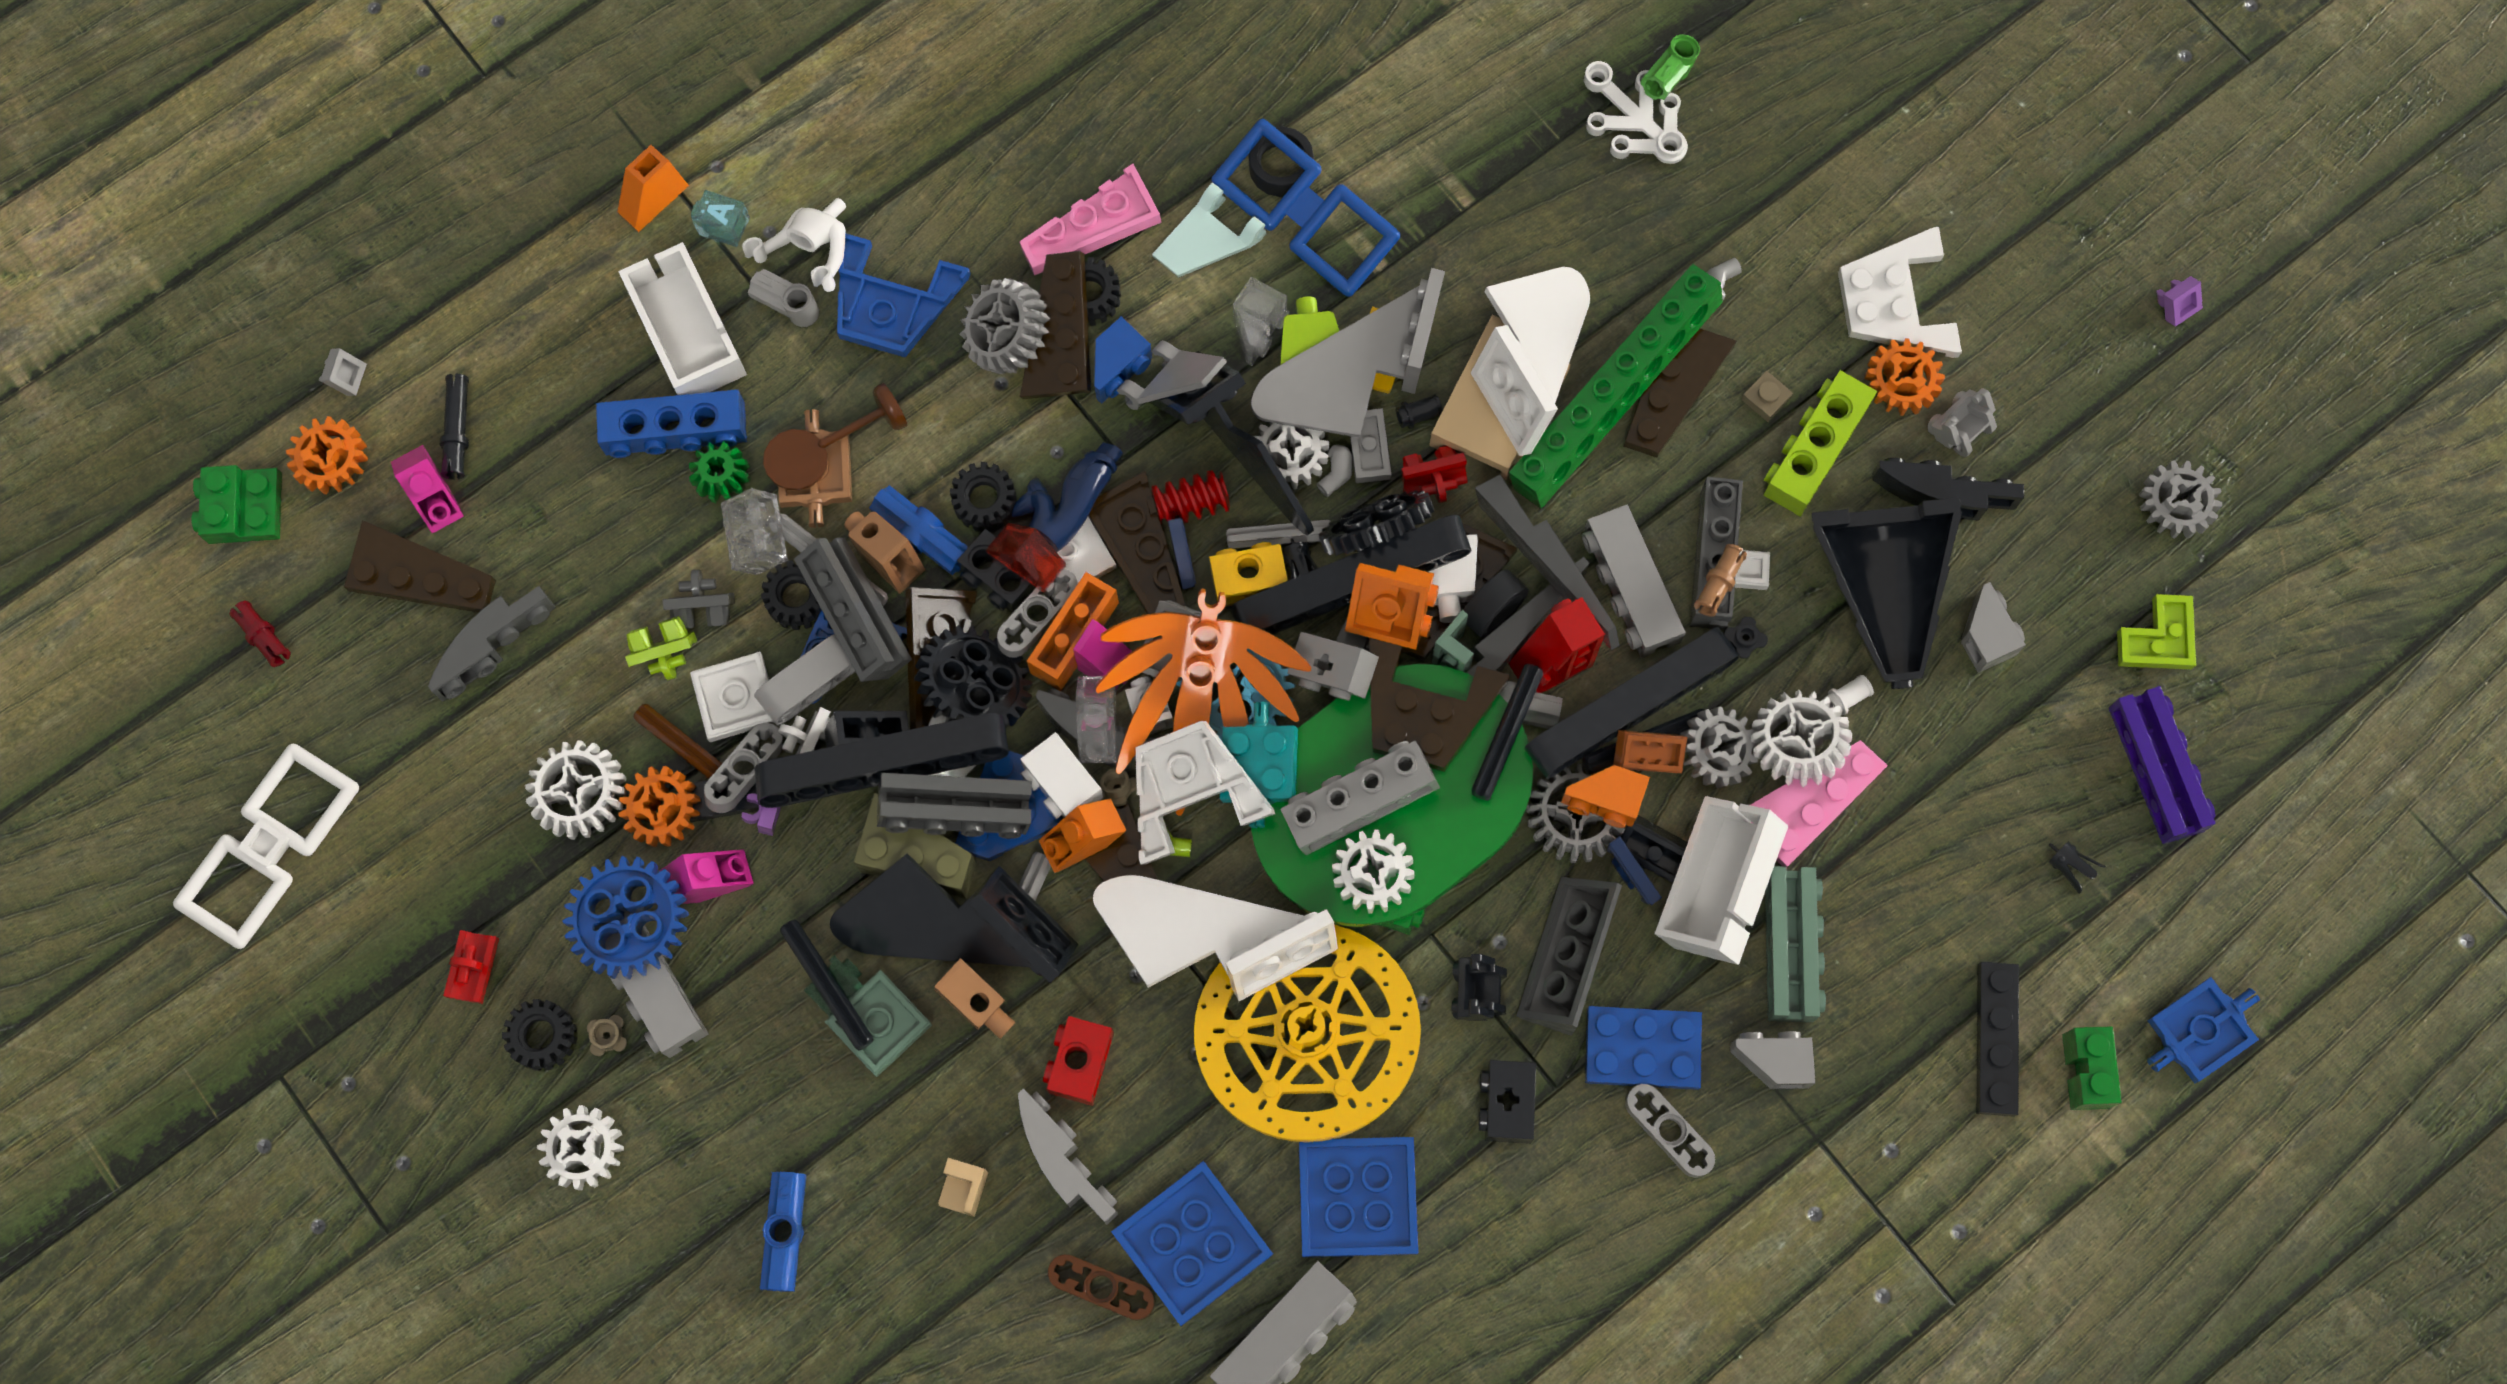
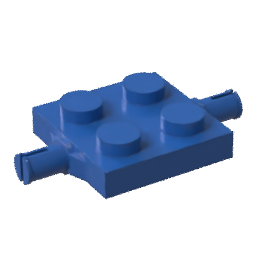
(2203, 1030)

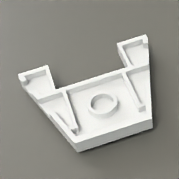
(1882, 299)
(1184, 771)

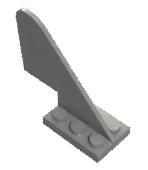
(1333, 380)

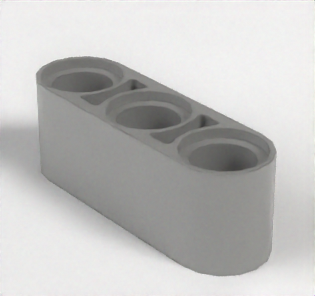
(805, 680)

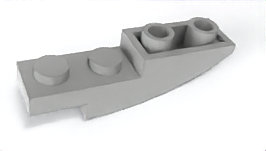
(1051, 1147)

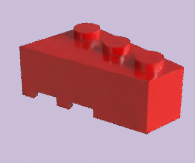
(1562, 644)

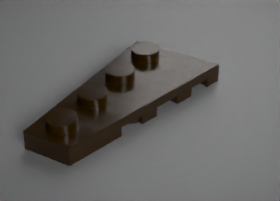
(1065, 359)
(1676, 391)
(410, 572)

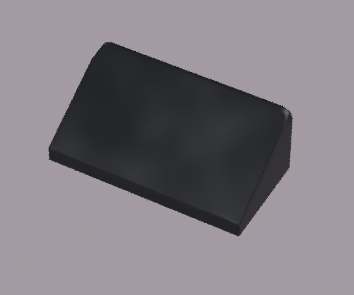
(1654, 848)

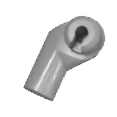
(1725, 271)
(1341, 470)

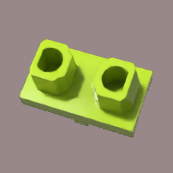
(675, 639)

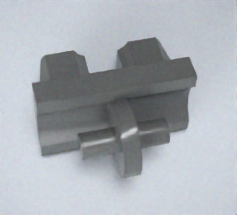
(716, 605)

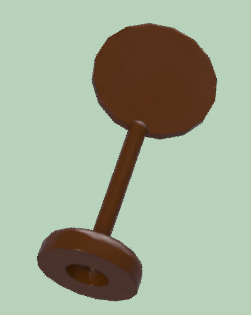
(800, 458)

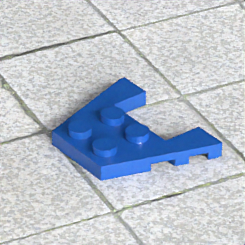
(885, 312)

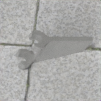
(1180, 373)

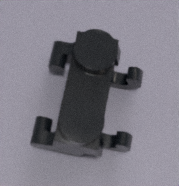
(1478, 988)

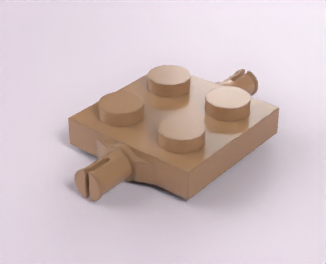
(835, 483)

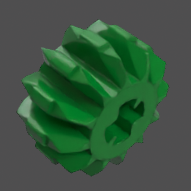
(716, 460)

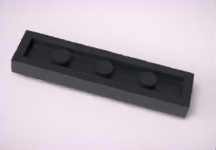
(1997, 1039)

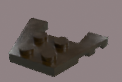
(1431, 719)

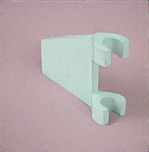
(1204, 239)

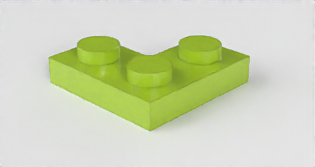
(2168, 643)

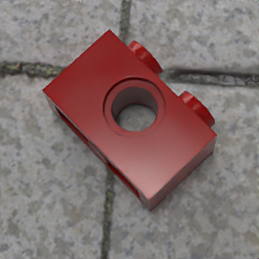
(1082, 1083)

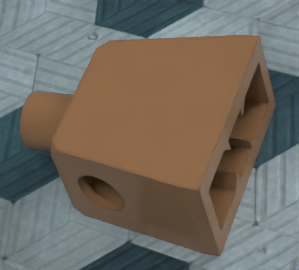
(884, 549)
(964, 984)

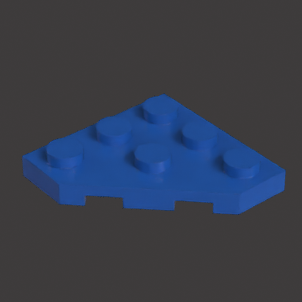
(990, 845)

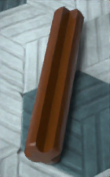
(677, 740)

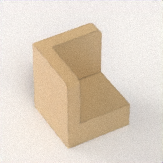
(962, 1187)

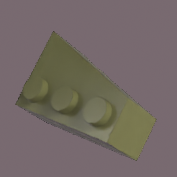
(938, 856)

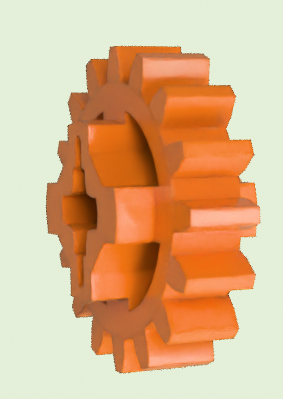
(1902, 361)
(312, 453)
(647, 797)

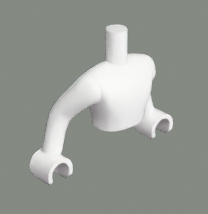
(808, 230)

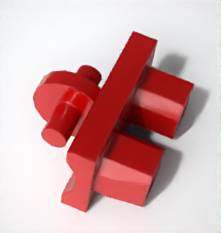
(1434, 476)
(471, 967)

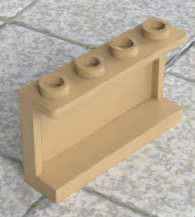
(1470, 422)

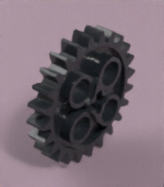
(1395, 515)
(971, 678)

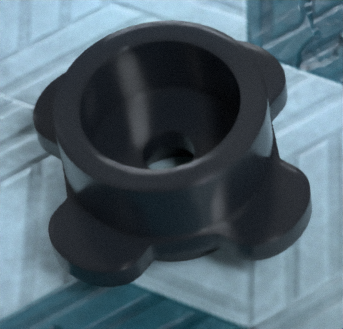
(1755, 641)

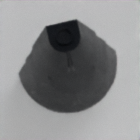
(1892, 578)

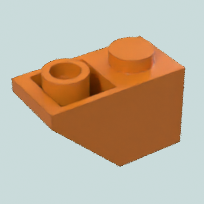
(648, 188)
(1609, 794)
(1082, 834)

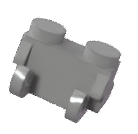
(1964, 420)

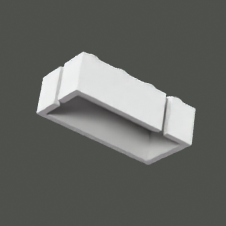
(682, 323)
(1721, 879)

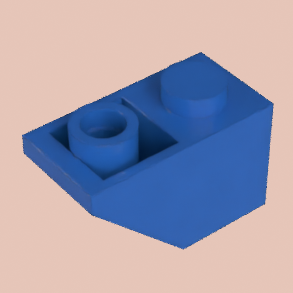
(1118, 356)

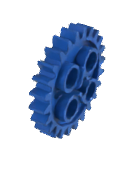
(634, 949)

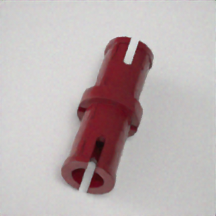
(260, 633)

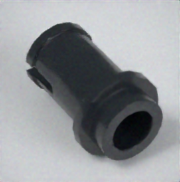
(1418, 411)

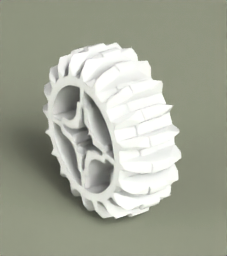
(1825, 725)
(546, 794)

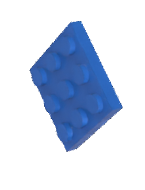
(1358, 1197)
(1192, 1243)

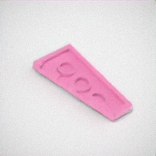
(1106, 217)
(1816, 806)

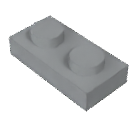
(1371, 450)

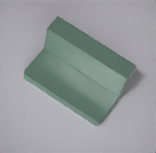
(1449, 650)

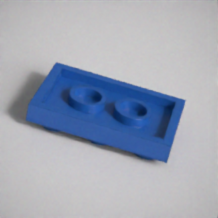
(1643, 1047)

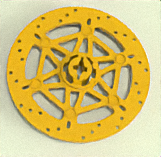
(1310, 1047)

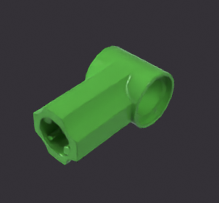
(1671, 67)

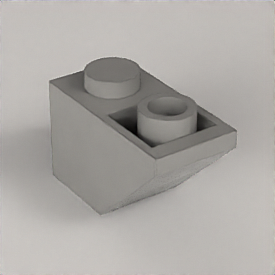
(1989, 631)
(1779, 1061)

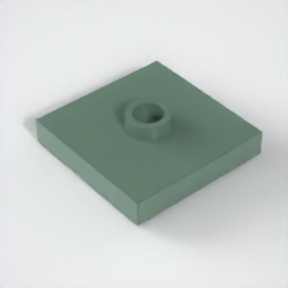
(890, 1020)

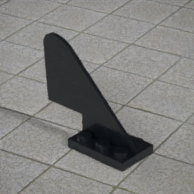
(1249, 451)
(916, 918)

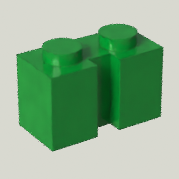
(2095, 1066)

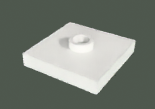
(1085, 554)
(727, 696)

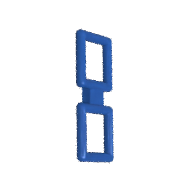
(1306, 207)

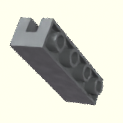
(1716, 528)
(852, 609)
(953, 805)

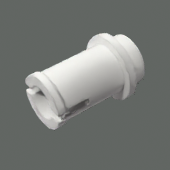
(1850, 693)

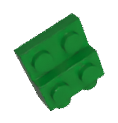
(237, 504)

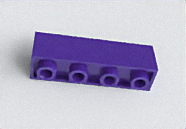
(2162, 765)

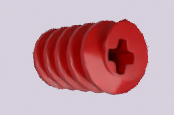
(1191, 498)

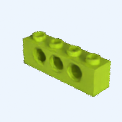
(1852, 401)

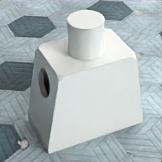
(1456, 583)

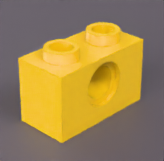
(1229, 562)

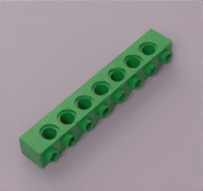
(1617, 386)

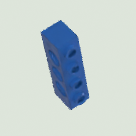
(618, 418)

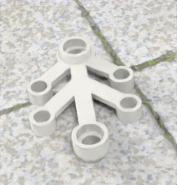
(1636, 118)

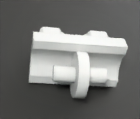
(810, 737)

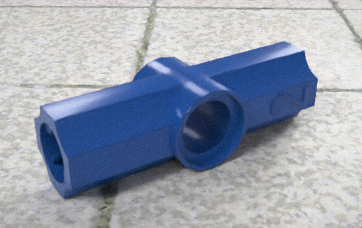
(920, 528)
(781, 1258)

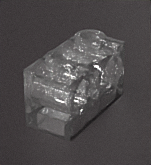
(753, 531)

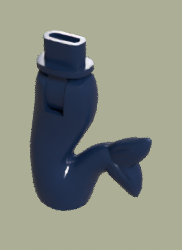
(1078, 496)

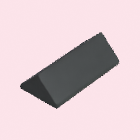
(1568, 953)

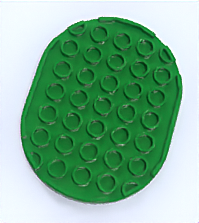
(1443, 831)

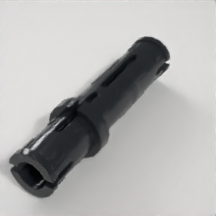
(454, 438)

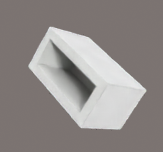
(1059, 777)

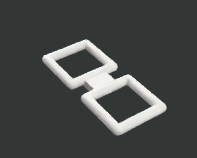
(265, 846)

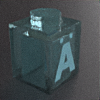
(720, 218)

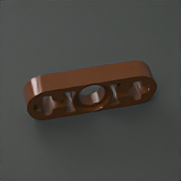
(1071, 1285)

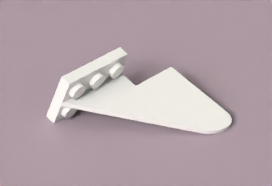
(1531, 351)
(1175, 926)

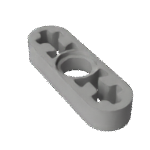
(1027, 638)
(741, 783)
(1686, 1130)

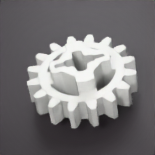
(1304, 447)
(1386, 865)
(568, 1156)

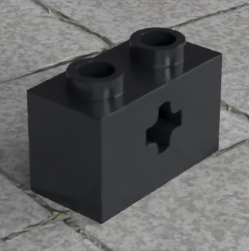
(861, 725)
(1520, 1083)

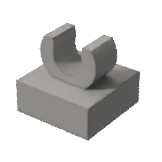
(343, 372)

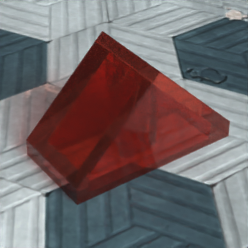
(1027, 555)

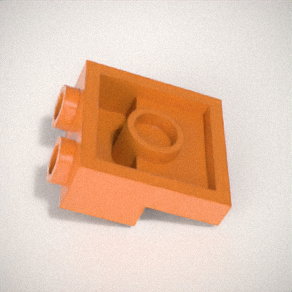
(1391, 604)

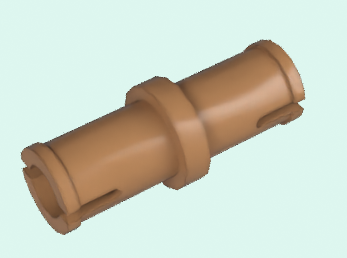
(1720, 580)

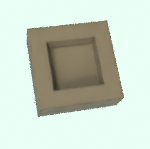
(1767, 396)

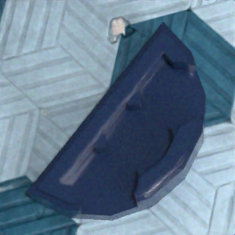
(1181, 552)
(1631, 871)

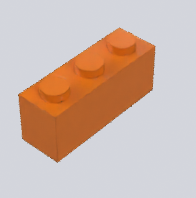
(1054, 655)

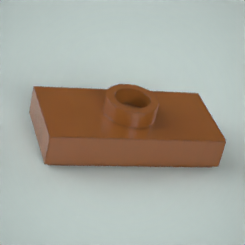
(1650, 751)

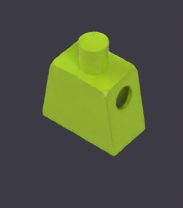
(1306, 328)

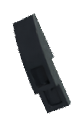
(1934, 481)

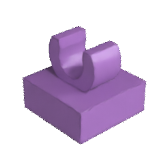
(2181, 300)
(765, 817)

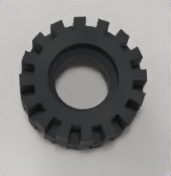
(1110, 291)
(983, 516)
(774, 602)
(524, 1019)

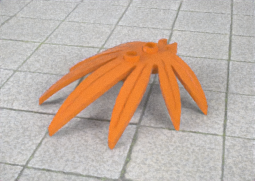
(1200, 655)

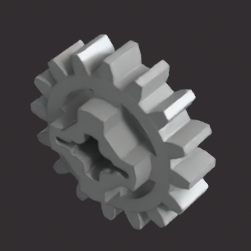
(2183, 514)
(1729, 762)

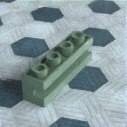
(1793, 945)

